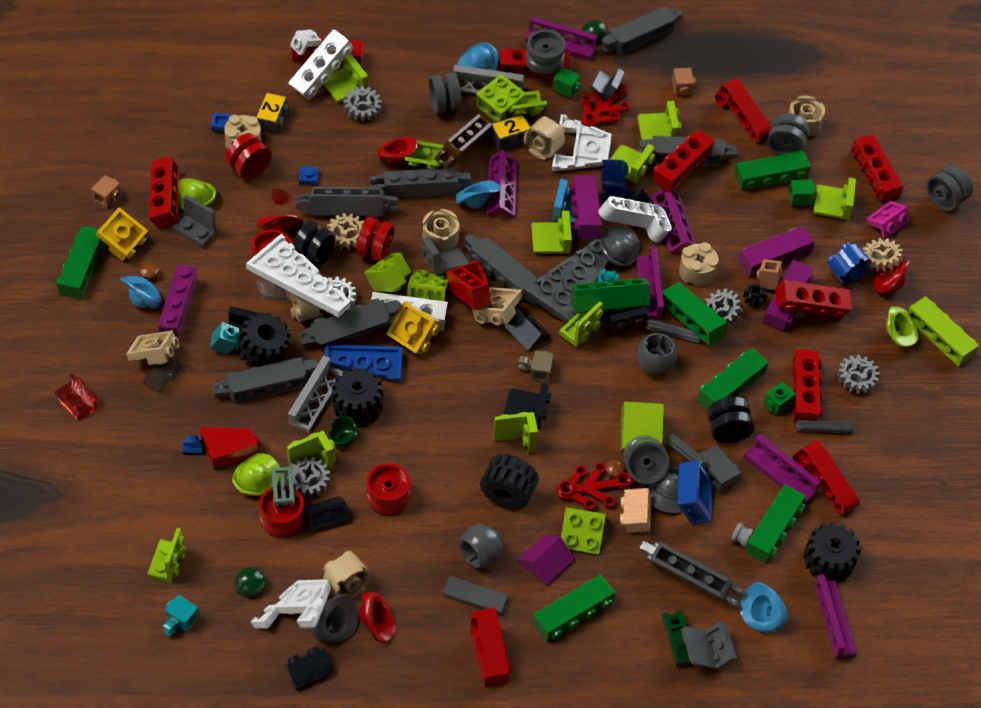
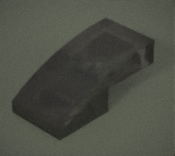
(161, 374)

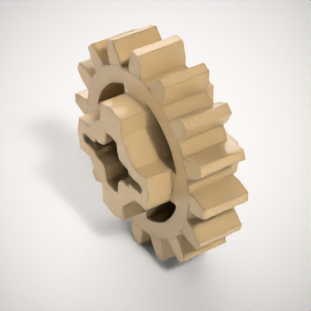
(346, 230)
(883, 254)

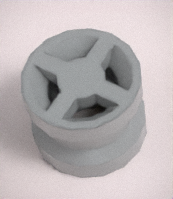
(741, 534)

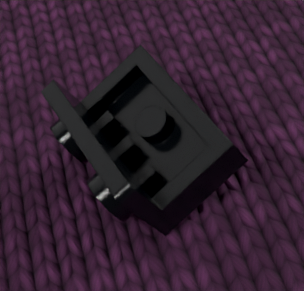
(308, 667)

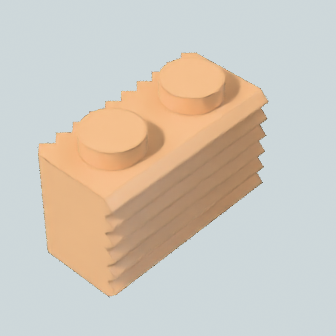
(636, 510)

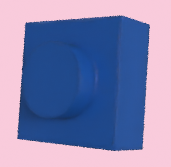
(219, 121)
(308, 176)

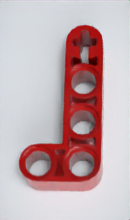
(744, 108)
(832, 483)

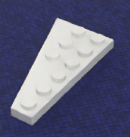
(296, 274)

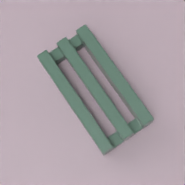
(283, 500)

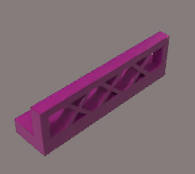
(577, 46)
(497, 173)
(678, 216)
(648, 268)
(781, 471)
(834, 618)

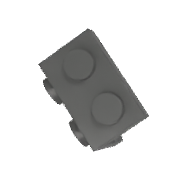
(441, 261)
(711, 647)

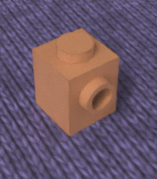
(683, 81)
(106, 191)
(770, 274)

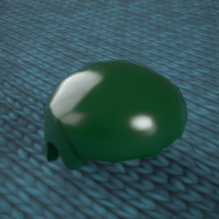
(596, 28)
(343, 431)
(250, 582)

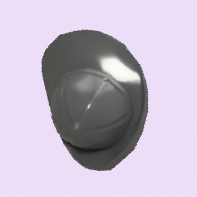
(620, 246)
(665, 492)
(336, 620)

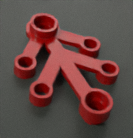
(592, 118)
(592, 487)

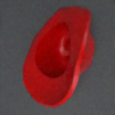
(397, 149)
(278, 222)
(890, 279)
(377, 616)

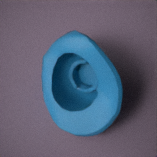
(480, 56)
(477, 194)
(142, 292)
(763, 609)

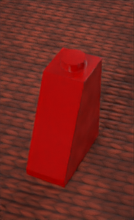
(228, 445)

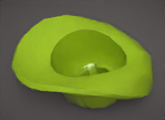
(196, 189)
(901, 327)
(255, 474)

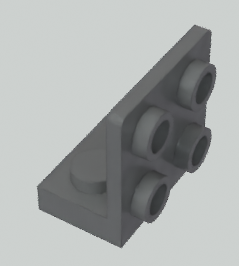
(198, 223)

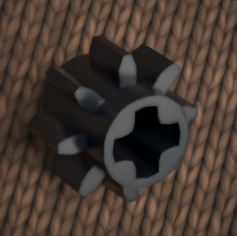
(754, 295)

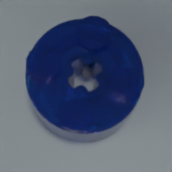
(613, 177)

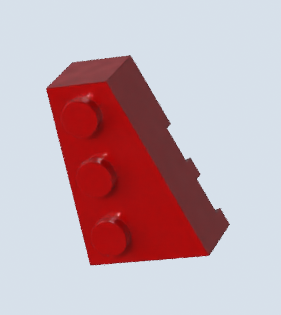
(470, 285)
(489, 647)

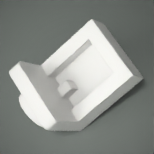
(304, 39)

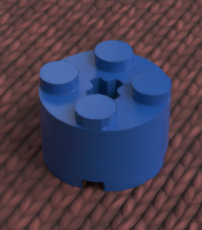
(849, 263)

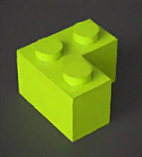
(388, 273)

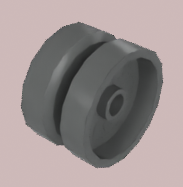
(545, 52)
(445, 93)
(788, 134)
(949, 187)
(634, 459)

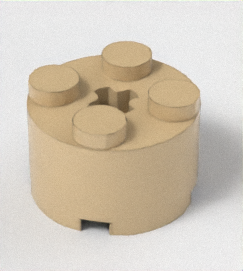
(810, 110)
(240, 125)
(544, 138)
(441, 228)
(698, 264)
(302, 309)
(347, 575)

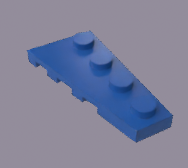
(382, 360)

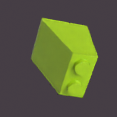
(641, 420)

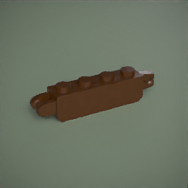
(464, 140)

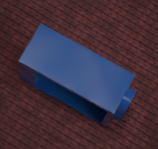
(695, 492)

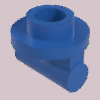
(192, 445)

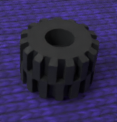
(263, 340)
(358, 395)
(509, 481)
(832, 551)

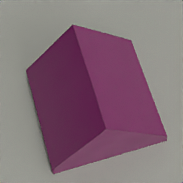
(547, 558)

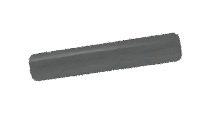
(672, 330)
(824, 426)
(685, 450)

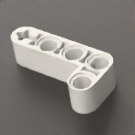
(637, 214)

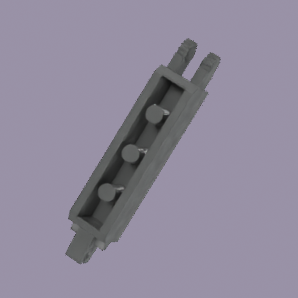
(641, 30)
(667, 145)
(421, 182)
(347, 200)
(499, 265)
(351, 323)
(265, 380)
(691, 572)

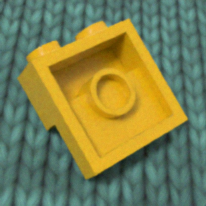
(122, 234)
(413, 328)

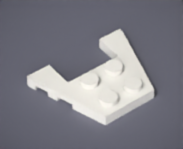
(589, 149)
(302, 597)

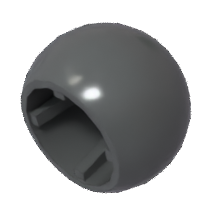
(656, 354)
(481, 545)

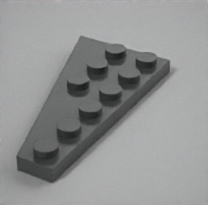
(554, 288)

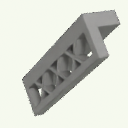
(476, 75)
(307, 396)

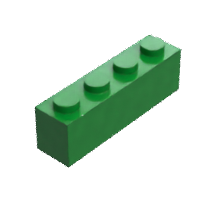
(771, 170)
(80, 263)
(612, 294)
(694, 313)
(734, 378)
(775, 523)
(573, 608)

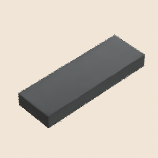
(474, 595)

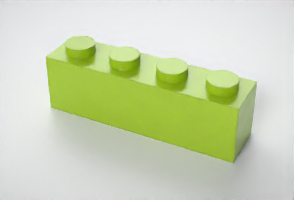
(943, 331)

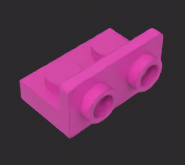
(889, 218)

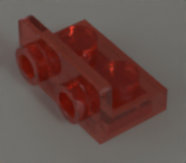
(77, 398)

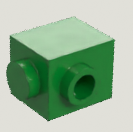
(566, 82)
(802, 192)
(779, 398)

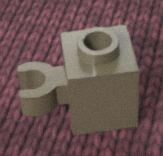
(539, 366)

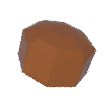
(149, 272)
(613, 468)

